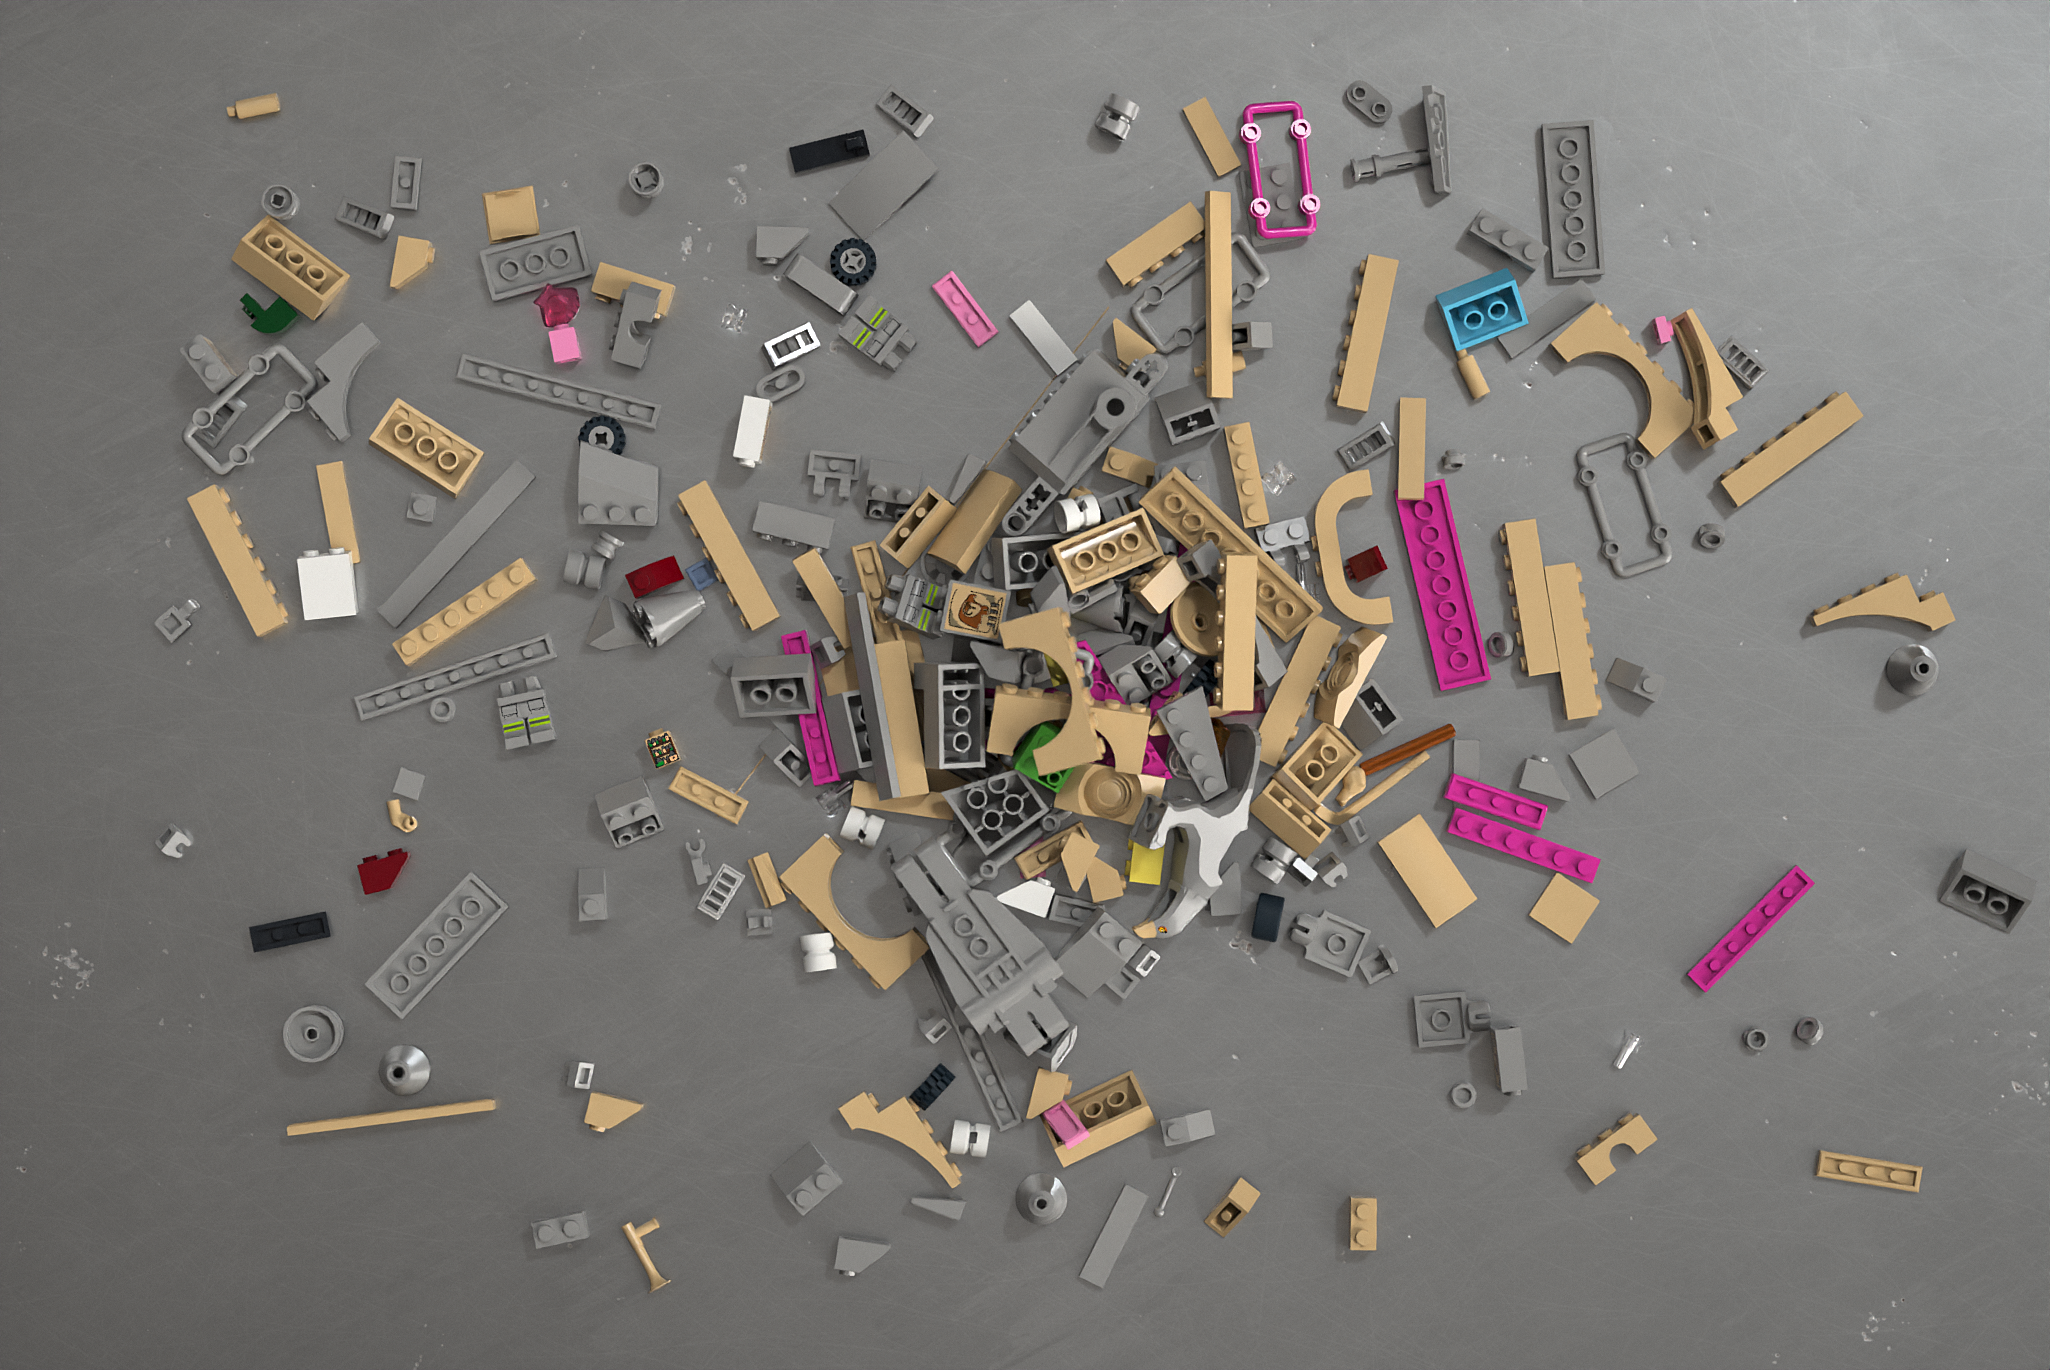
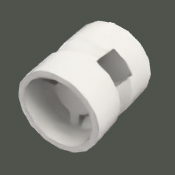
(1077, 513)
(862, 828)
(818, 952)
(960, 1138)

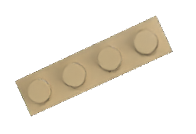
(1157, 244)
(1246, 475)

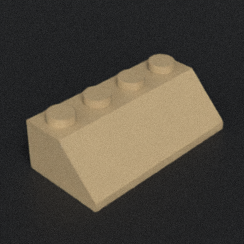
(290, 267)
(1109, 1115)

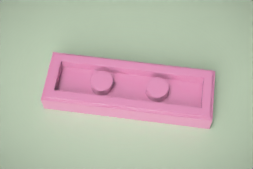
(965, 309)

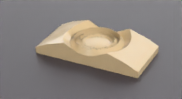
(1347, 675)
(1107, 794)

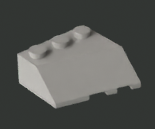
(615, 489)

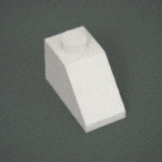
(1030, 896)

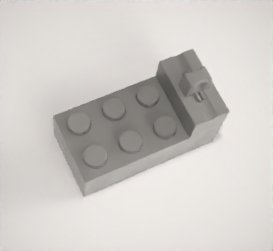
(952, 713)

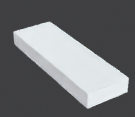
(1043, 337)

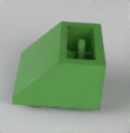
(1024, 759)

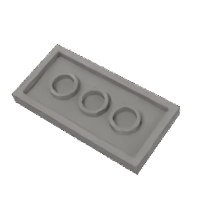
(535, 262)

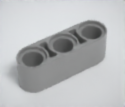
(820, 284)

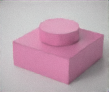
(1662, 329)

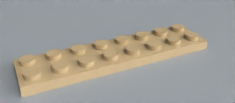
(1196, 519)

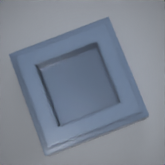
(702, 574)

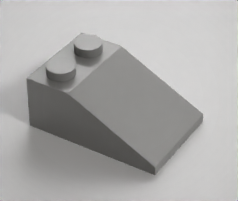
(1096, 952)

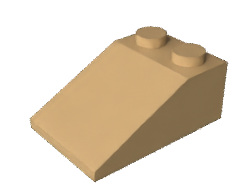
(1317, 765)

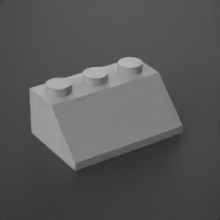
(774, 685)
(848, 731)
(1988, 891)

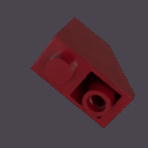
(384, 872)

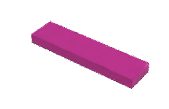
(1495, 801)

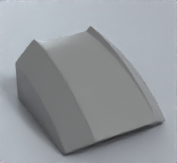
(1051, 1053)

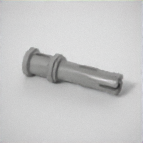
(1378, 165)

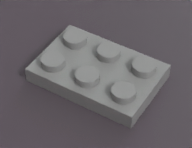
(1280, 193)

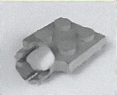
(1331, 941)
(1449, 1018)

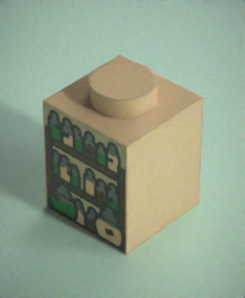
(662, 748)

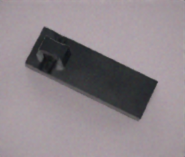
(829, 151)
(289, 932)

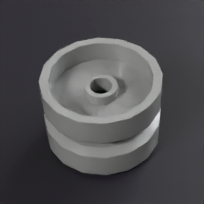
(328, 1028)

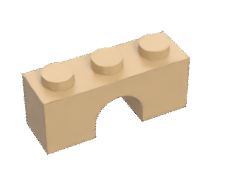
(1595, 1159)

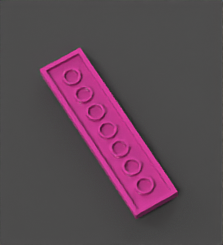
(1443, 588)

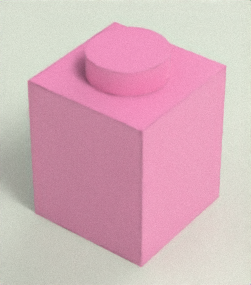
(564, 344)

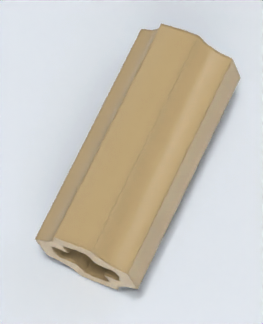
(767, 880)

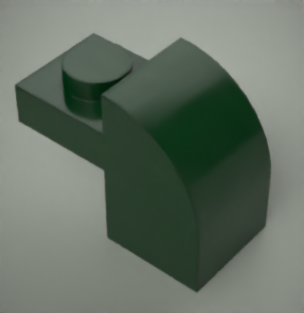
(274, 320)

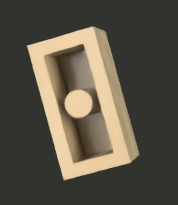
(1161, 584)
(1362, 1222)

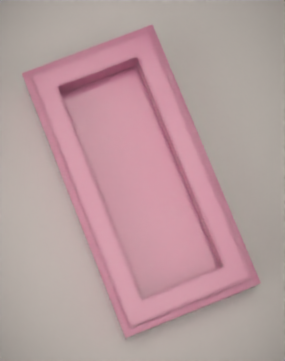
(1065, 1124)

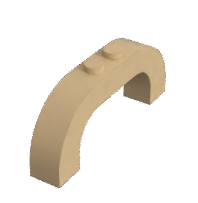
(1326, 543)

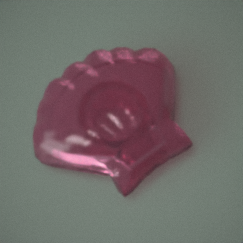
(558, 305)

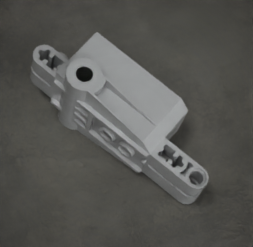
(1077, 428)
(984, 952)

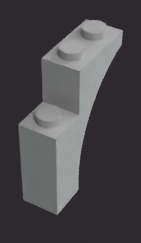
(339, 366)

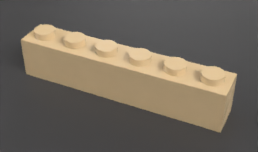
(1366, 334)
(1790, 449)
(729, 556)
(237, 560)
(1530, 597)
(464, 612)
(1236, 631)
(1570, 633)
(1294, 688)
(902, 717)

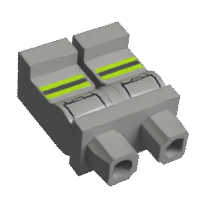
(884, 339)
(913, 605)
(521, 707)

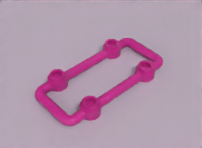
(1298, 131)

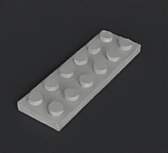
(1573, 199)
(436, 945)

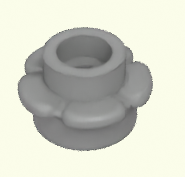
(1453, 459)
(1756, 1031)

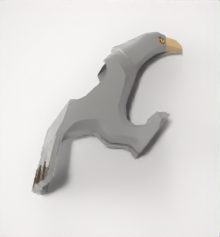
(1200, 834)

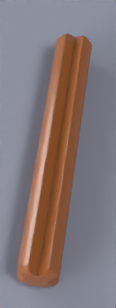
(1408, 749)

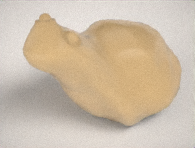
(1353, 784)

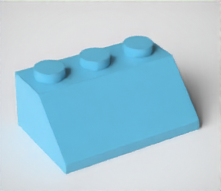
(1482, 309)

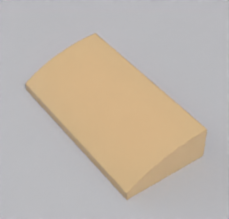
(426, 448)
(975, 520)
(1106, 551)
(1427, 870)

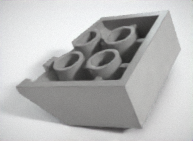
(996, 808)

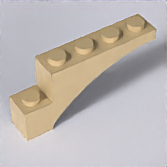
(1710, 380)
(1891, 599)
(902, 1124)

